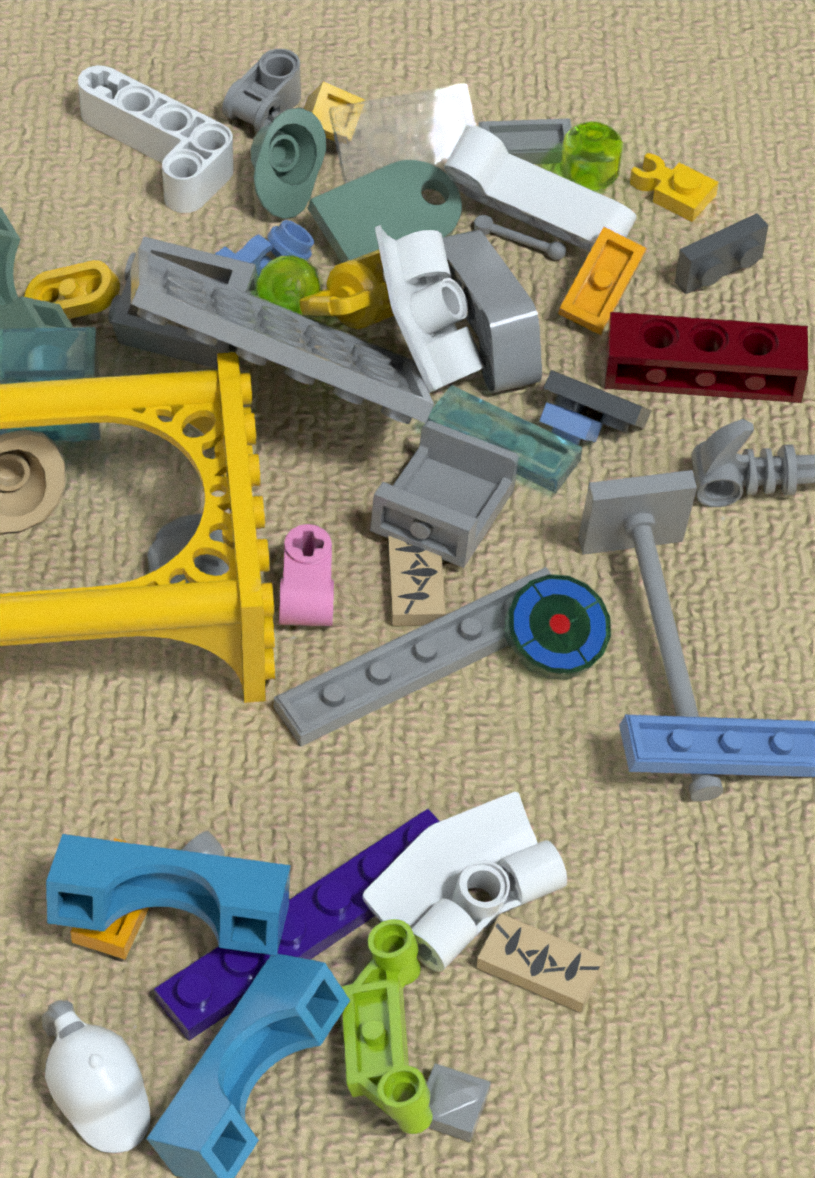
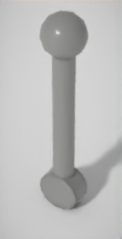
(485, 223)

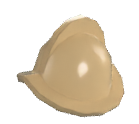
(29, 479)

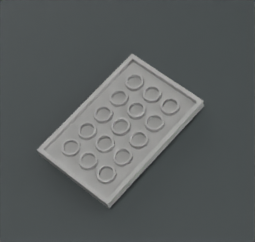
(280, 335)

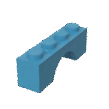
(104, 879)
(281, 1013)

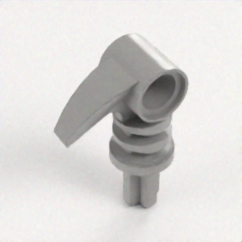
(723, 472)

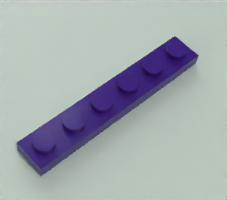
(313, 923)

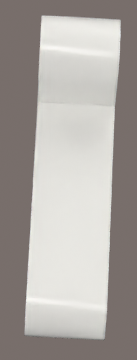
(190, 145)
(530, 193)

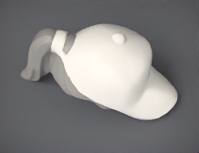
(95, 1081)

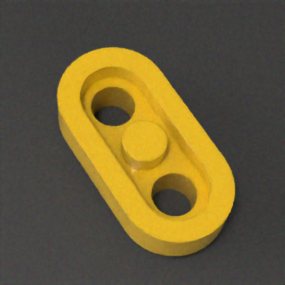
(78, 288)

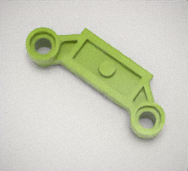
(377, 1029)

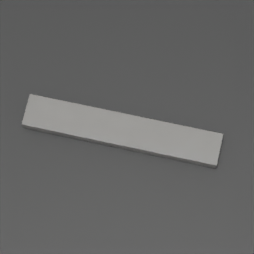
(398, 666)

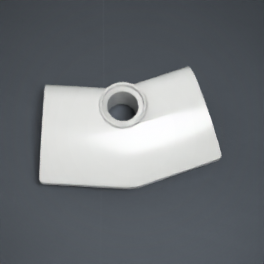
(428, 306)
(476, 849)

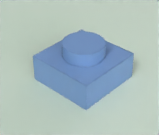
(570, 424)

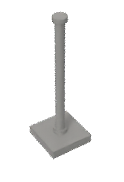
(640, 516)

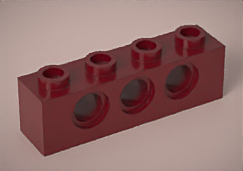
(706, 357)

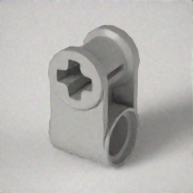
(265, 89)

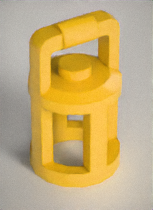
(353, 293)

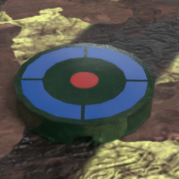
(557, 626)

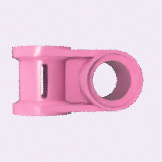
(306, 579)

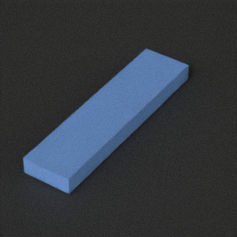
(718, 745)

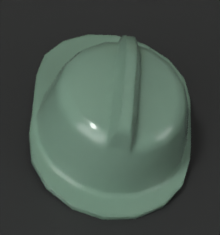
(288, 161)

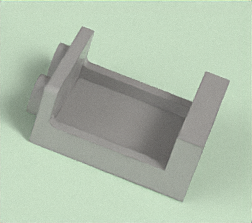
(446, 494)

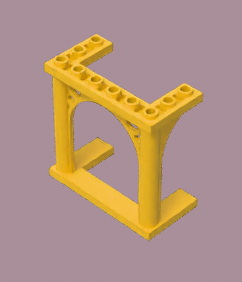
(218, 613)

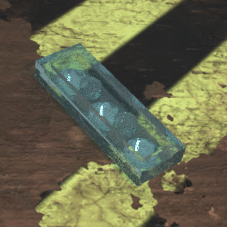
(542, 454)

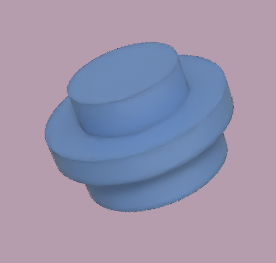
(290, 240)

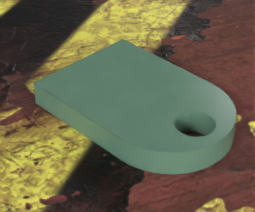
(387, 199)

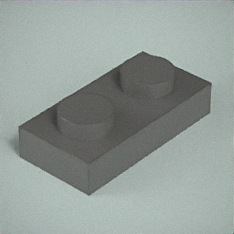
(721, 253)
(615, 410)

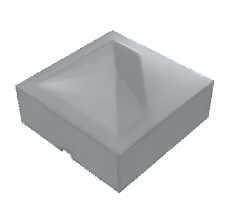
(456, 1101)

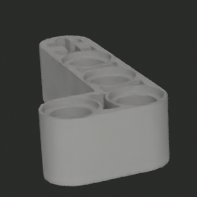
(497, 312)

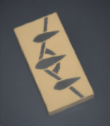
(415, 584)
(541, 962)

